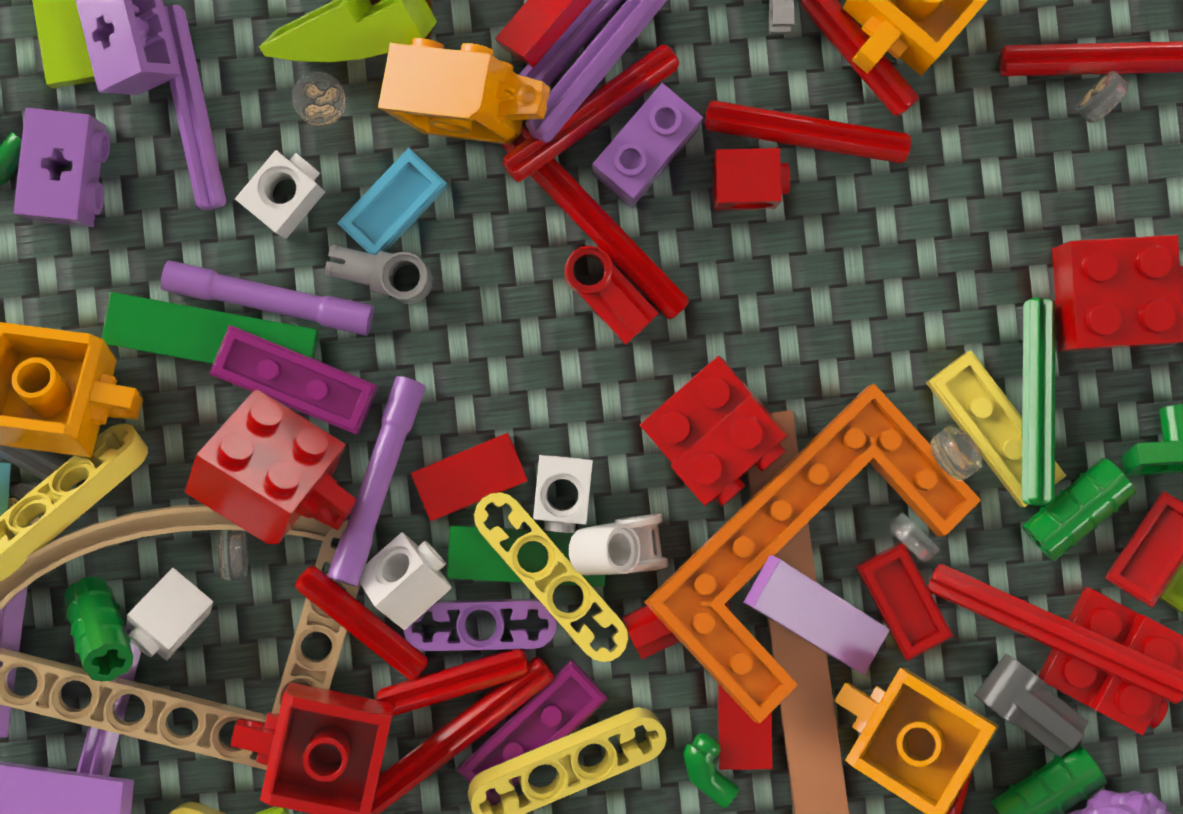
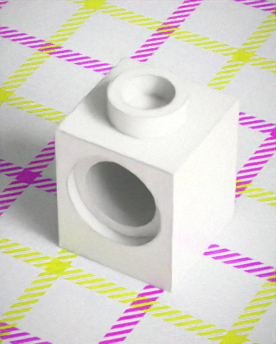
(258, 193)
(572, 469)
(404, 580)
(167, 615)

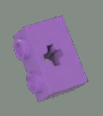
(128, 44)
(52, 142)
(646, 145)

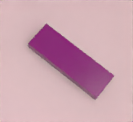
(294, 379)
(539, 721)

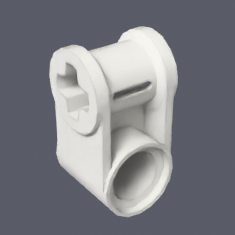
(618, 547)

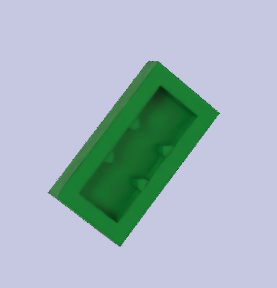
(1159, 457)

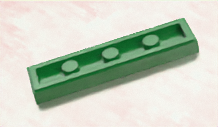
(190, 330)

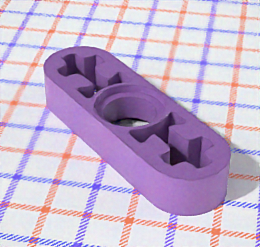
(520, 635)

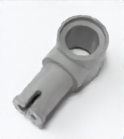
(379, 271)

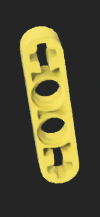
(114, 457)
(554, 573)
(564, 757)

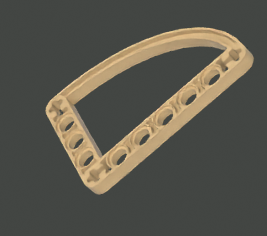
(158, 701)

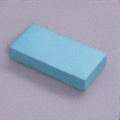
(393, 203)

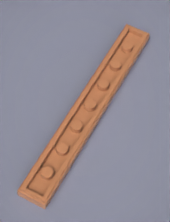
(809, 709)

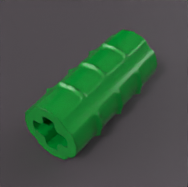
(1079, 509)
(98, 629)
(1053, 786)

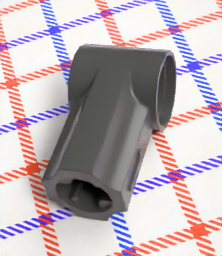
(1021, 699)

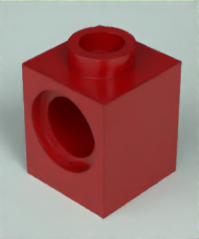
(749, 179)

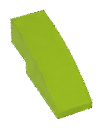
(350, 30)

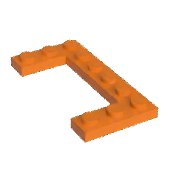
(696, 593)

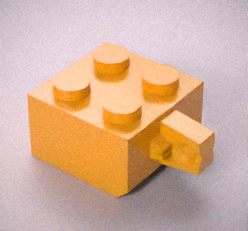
(909, 29)
(459, 92)
(58, 390)
(916, 740)

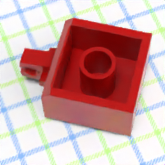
(1118, 293)
(270, 470)
(319, 750)

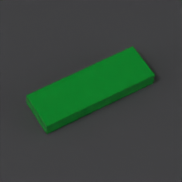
(475, 559)

